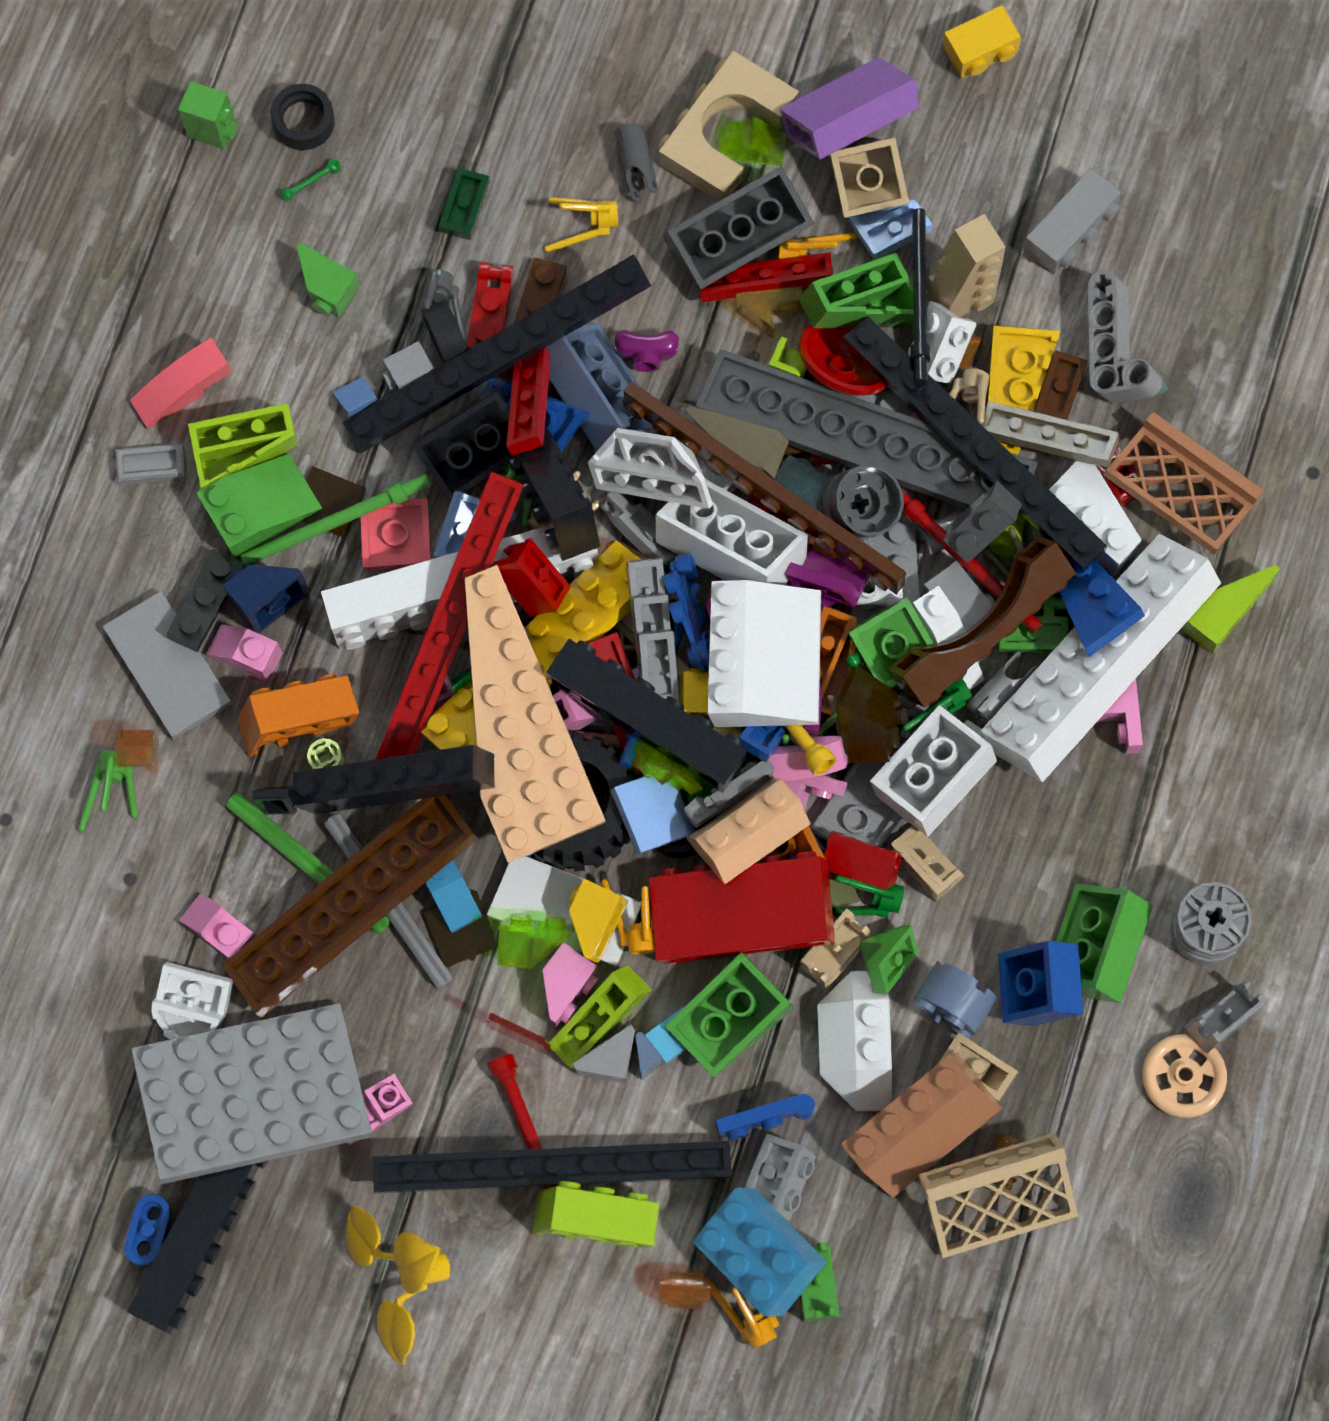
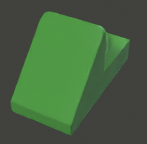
(889, 956)

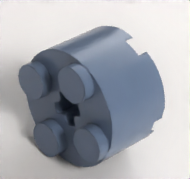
(954, 999)

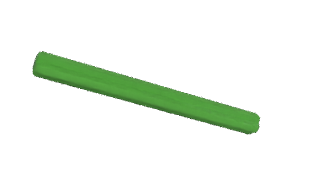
(286, 844)

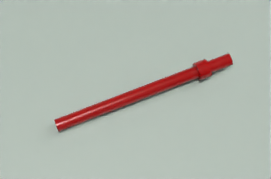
(915, 511)

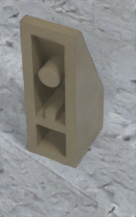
(752, 442)

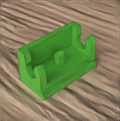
(820, 1296)

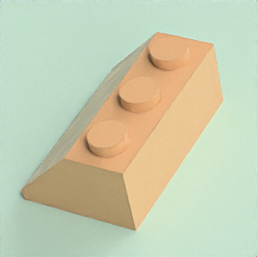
(750, 829)

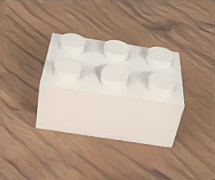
(933, 770)

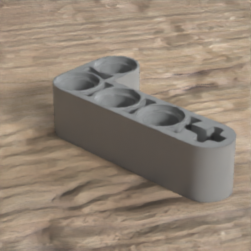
(1108, 298)

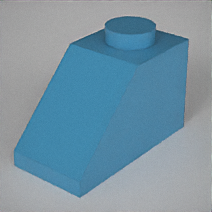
(453, 897)

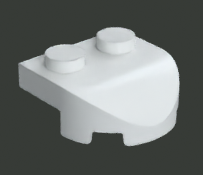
(190, 1001)

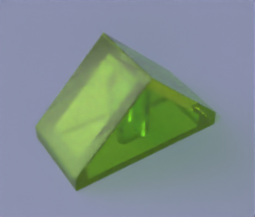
(752, 142)

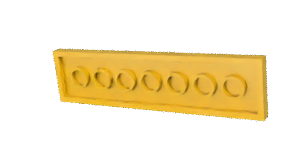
(587, 613)

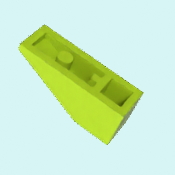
(1226, 608)
(600, 1015)

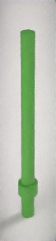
(395, 494)

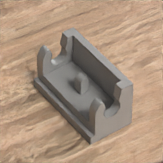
(1225, 1016)

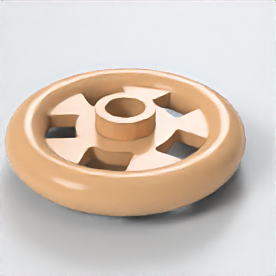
(1167, 1099)

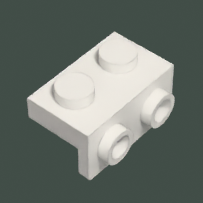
(948, 340)

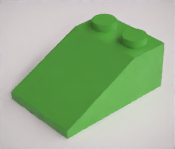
(258, 503)
(729, 1015)

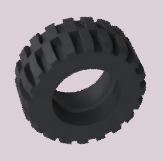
(603, 840)

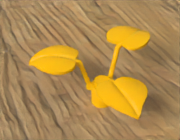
(418, 1266)

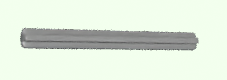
(398, 916)

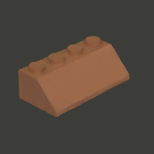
(922, 1125)

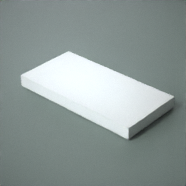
(545, 892)

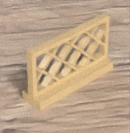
(992, 1168)

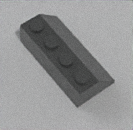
(738, 228)

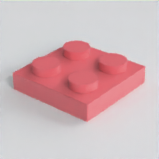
(396, 536)

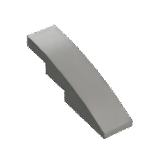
(652, 626)

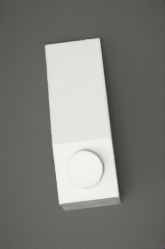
(944, 624)

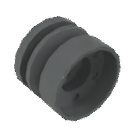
(875, 494)

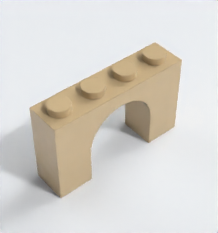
(734, 85)

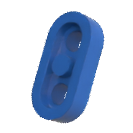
(147, 1231)

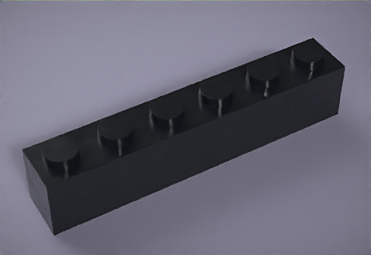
(646, 715)
(394, 779)
(192, 1246)

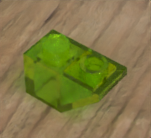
(529, 941)

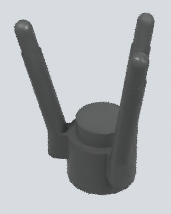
(439, 287)

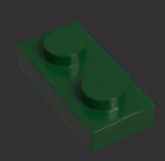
(464, 203)

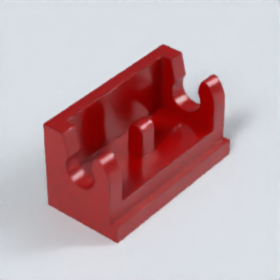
(532, 578)
(862, 861)

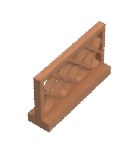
(1197, 466)

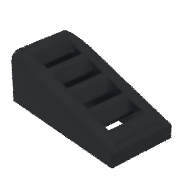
(275, 800)

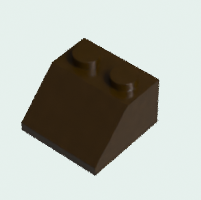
(869, 717)

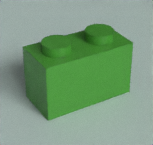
(208, 115)

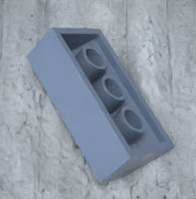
(593, 379)

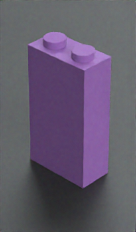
(850, 107)

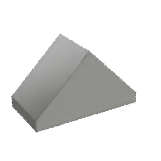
(610, 1059)

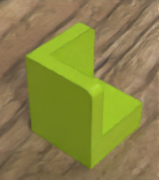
(787, 359)

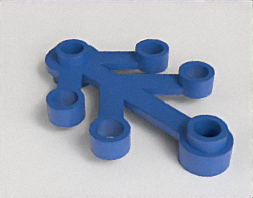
(684, 611)

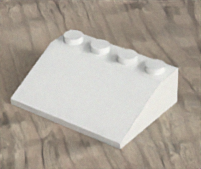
(764, 654)

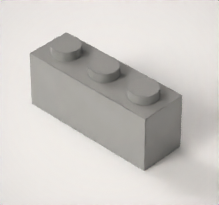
(1073, 222)

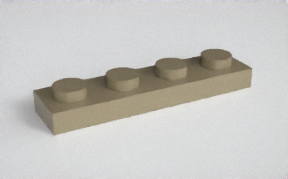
(1050, 434)

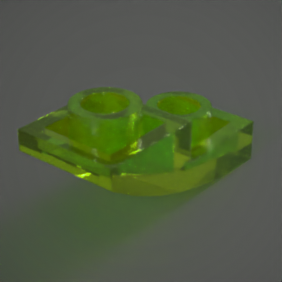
(664, 769)

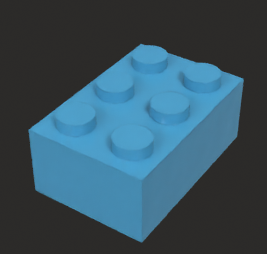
(759, 1252)

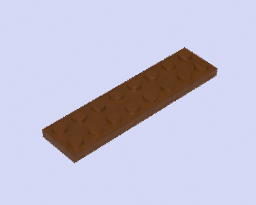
(349, 902)

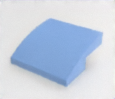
(652, 813)

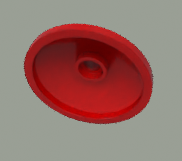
(835, 363)

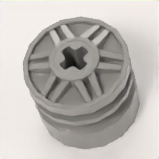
(1200, 941)

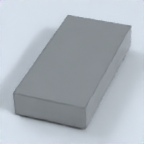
(150, 464)

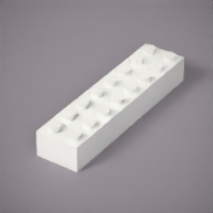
(410, 594)
(1076, 690)

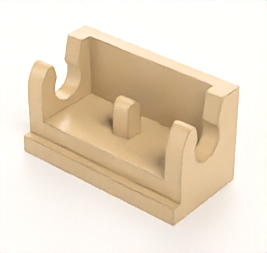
(926, 863)
(829, 961)

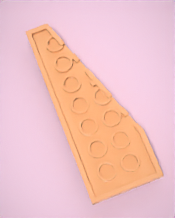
(537, 772)

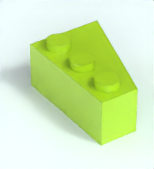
(241, 441)
(596, 1215)

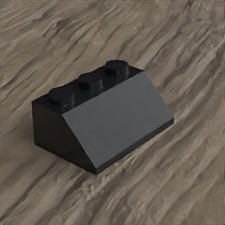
(467, 443)

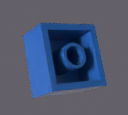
(1040, 983)

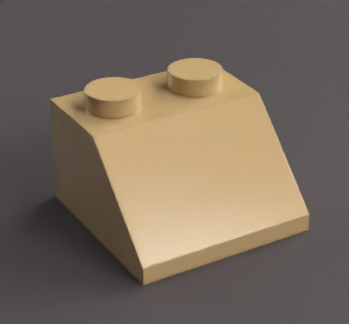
(869, 177)

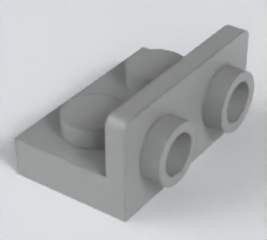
(781, 1173)

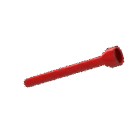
(504, 1071)

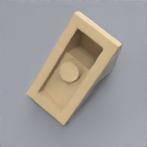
(989, 1069)

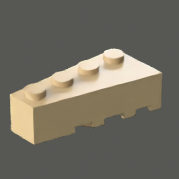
(969, 269)

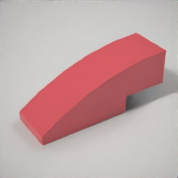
(180, 383)

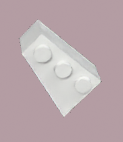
(1093, 502)

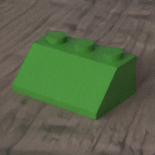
(1108, 933)

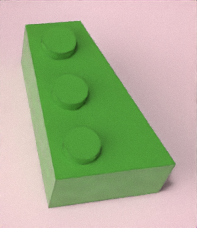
(871, 290)

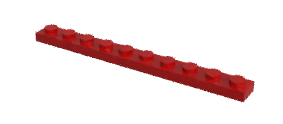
(449, 618)

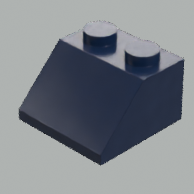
(264, 593)

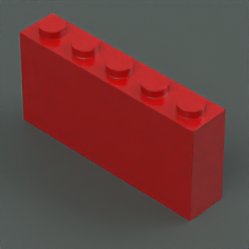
(758, 911)

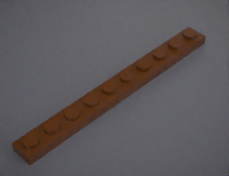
(770, 493)

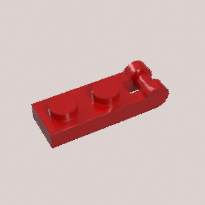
(490, 303)

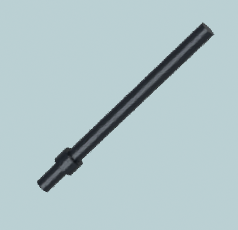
(919, 351)

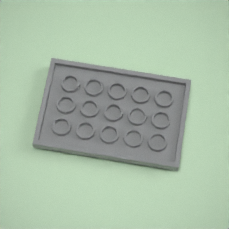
(250, 1093)

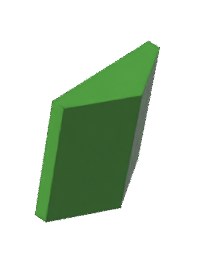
(887, 637)

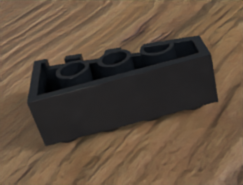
(556, 499)

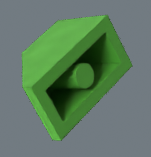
(327, 282)

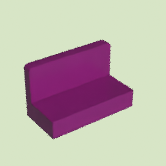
(829, 576)

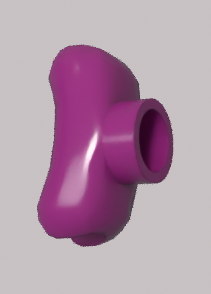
(646, 349)

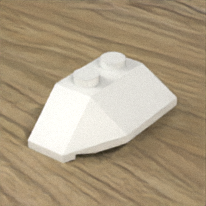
(649, 468)
(856, 1043)

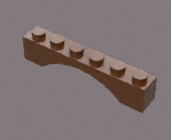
(1033, 578)

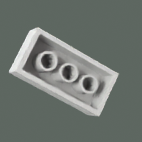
(732, 538)

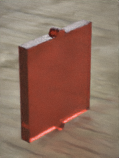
(518, 1033)

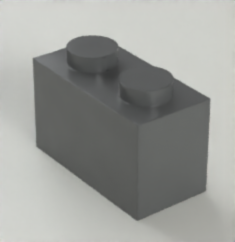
(982, 522)

